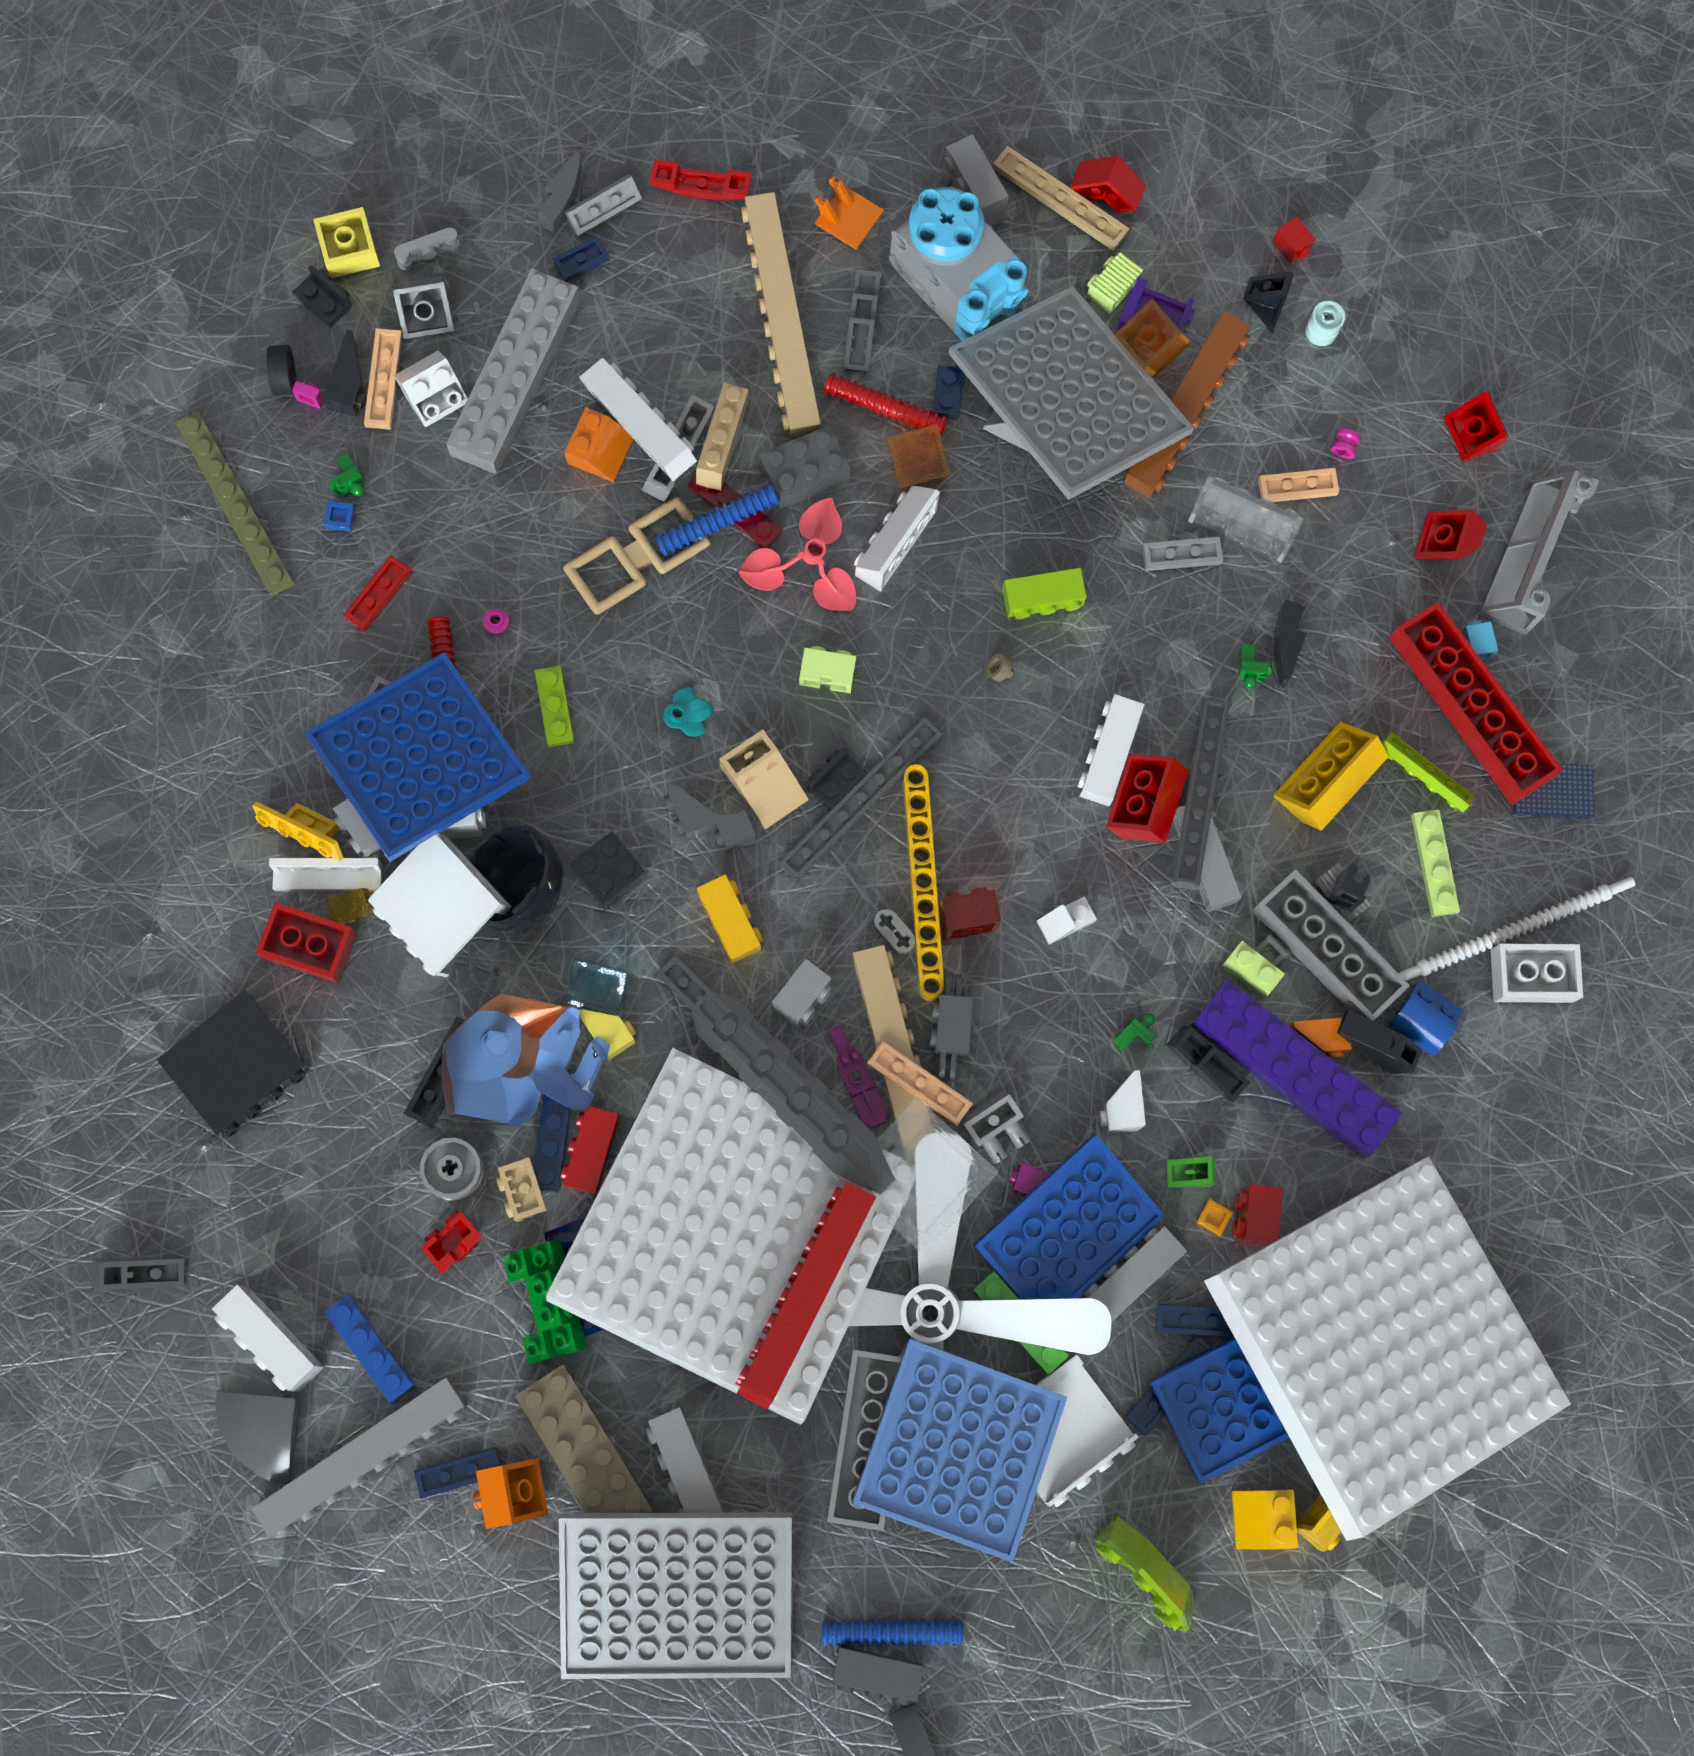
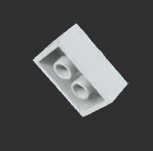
(1536, 973)

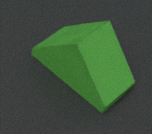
(1191, 1172)

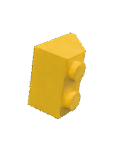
(1264, 1519)

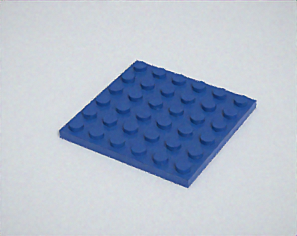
(417, 756)

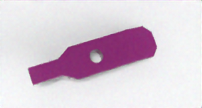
(862, 1092)

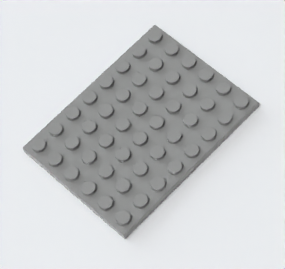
(1070, 392)
(675, 1595)

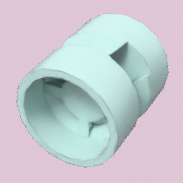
(1325, 323)

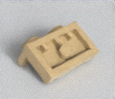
(521, 1189)

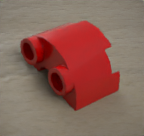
(451, 1243)

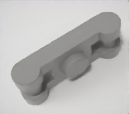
(426, 247)

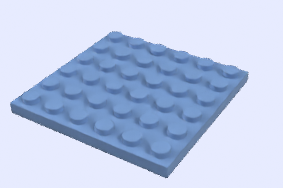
(959, 1450)

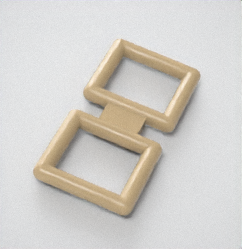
(634, 556)

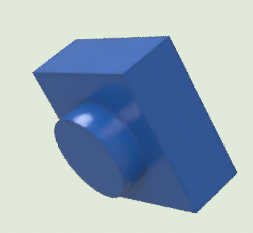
(339, 515)

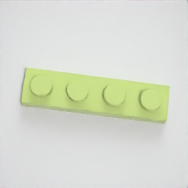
(1435, 863)

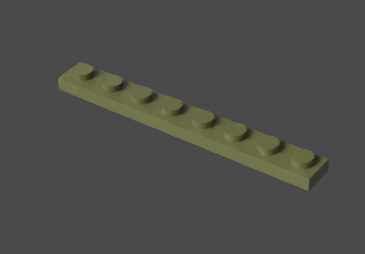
(234, 503)

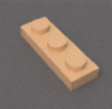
(1299, 485)

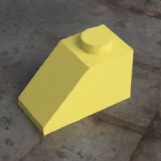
(609, 1029)

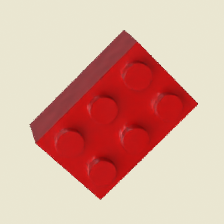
(1147, 798)
(306, 943)

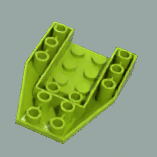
(1151, 1571)

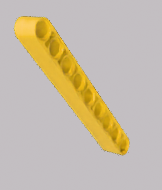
(923, 869)

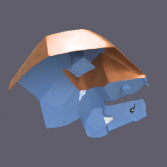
(511, 1055)

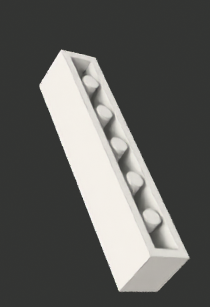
(638, 419)

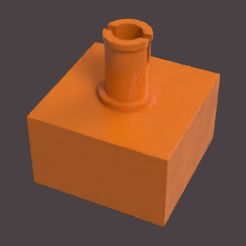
(511, 1493)

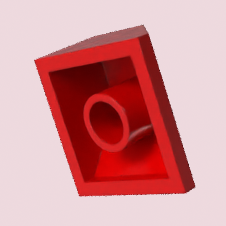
(1450, 534)

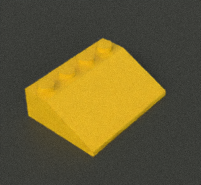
(1319, 1526)

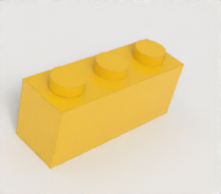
(730, 918)

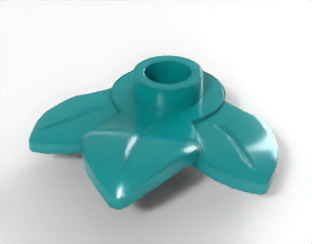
(692, 712)

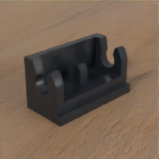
(1346, 891)

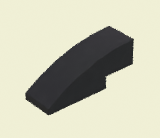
(1287, 640)
(1207, 1063)

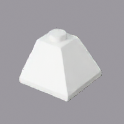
(1125, 1107)

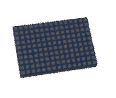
(1564, 796)

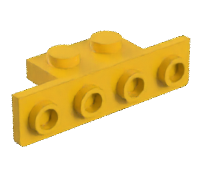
(303, 825)

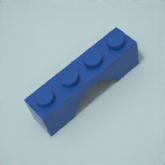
(369, 1349)

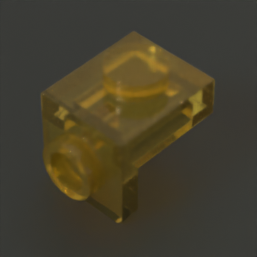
(350, 907)

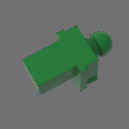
(350, 480)
(1249, 670)
(1139, 1029)

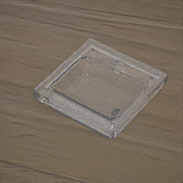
(933, 1176)

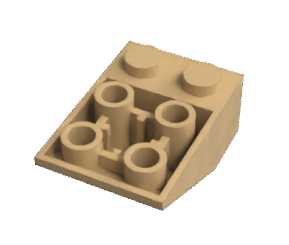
(763, 779)

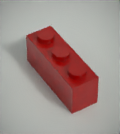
(590, 1150)

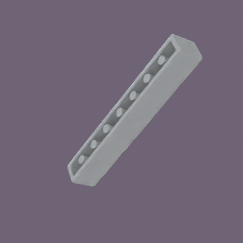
(358, 1458)

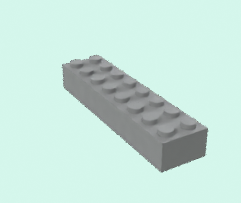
(513, 371)

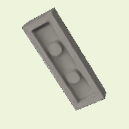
(603, 205)
(1182, 553)

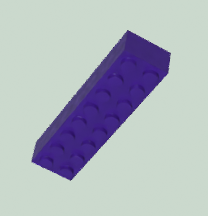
(1296, 1069)

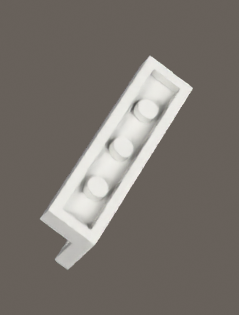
(326, 874)

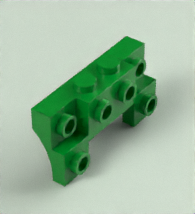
(557, 1329)

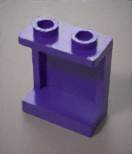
(1140, 296)

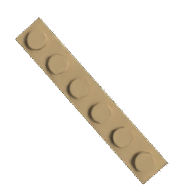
(1060, 198)

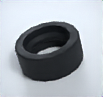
(280, 369)

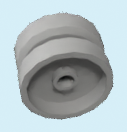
(436, 1166)

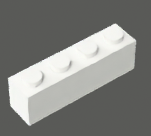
(1111, 749)

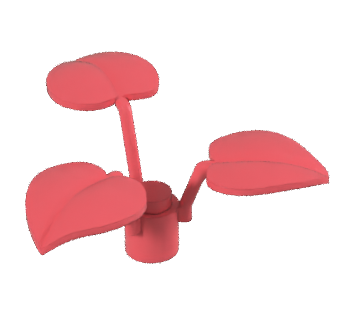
(822, 526)

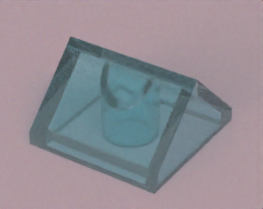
(597, 987)

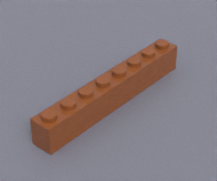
(1193, 396)

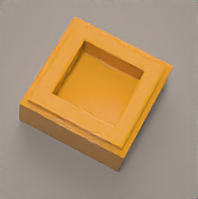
(1214, 1217)

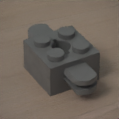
(952, 1027)

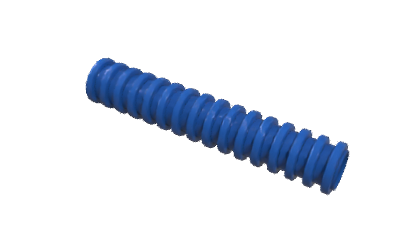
(717, 519)
(892, 1632)

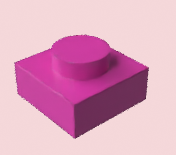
(308, 394)

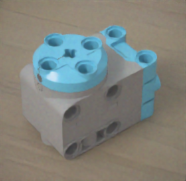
(957, 261)

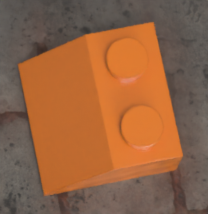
(598, 445)

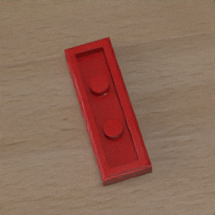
(377, 593)

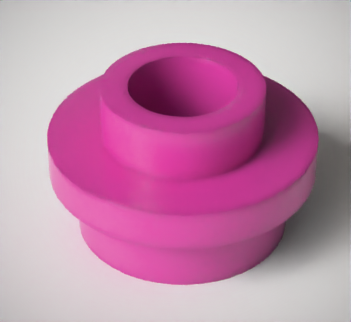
(495, 628)

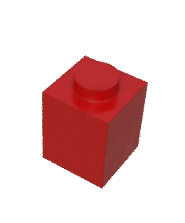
(1294, 240)

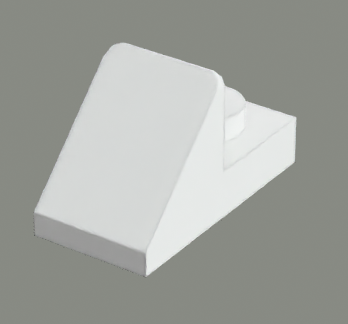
(1066, 920)

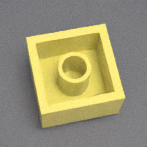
(346, 242)

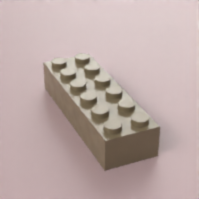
(581, 1445)

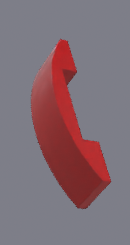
(700, 184)

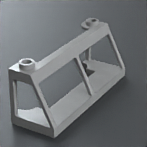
(1538, 505)

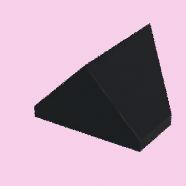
(1267, 296)

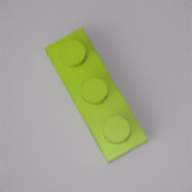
(554, 706)

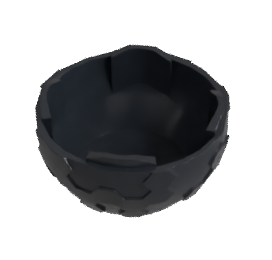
(515, 865)

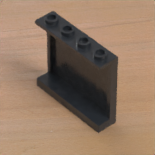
(233, 1065)

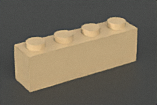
(722, 436)

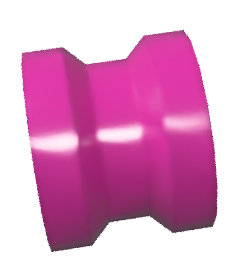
(1345, 443)

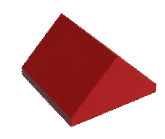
(1476, 427)

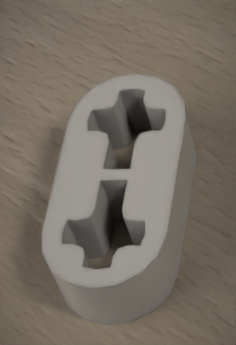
(889, 936)

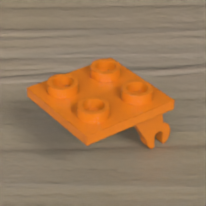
(847, 215)

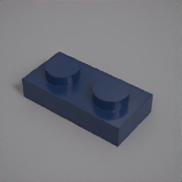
(581, 259)
(948, 391)

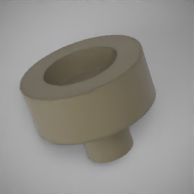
(999, 668)

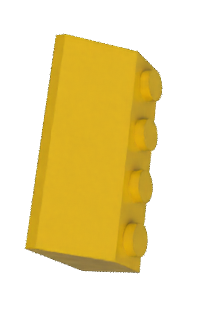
(1331, 775)

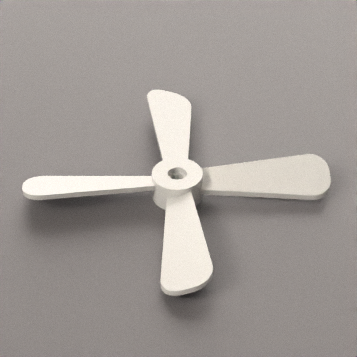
(1061, 1324)

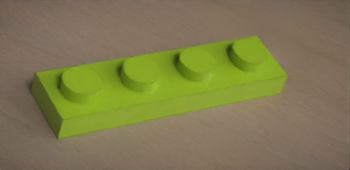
(1433, 777)

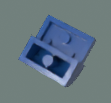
(1427, 1018)

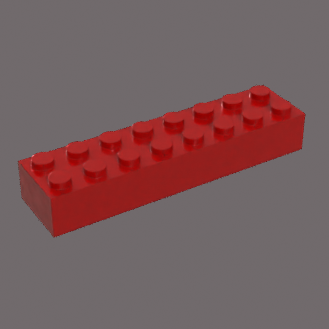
(1475, 703)
(802, 1301)

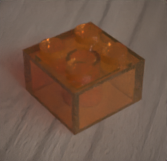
(1153, 338)
(918, 456)

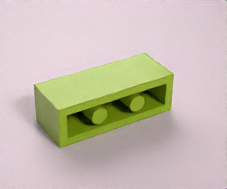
(1044, 593)

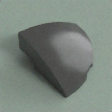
(260, 1432)

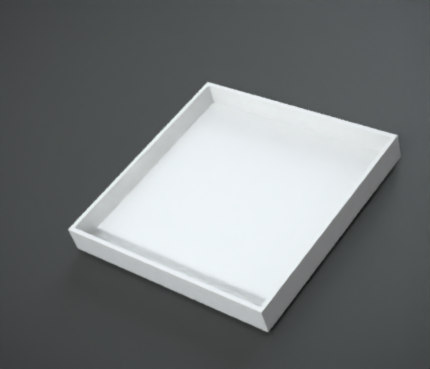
(707, 1231)
(1387, 1347)

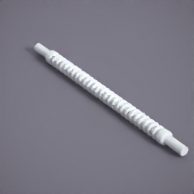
(1602, 893)

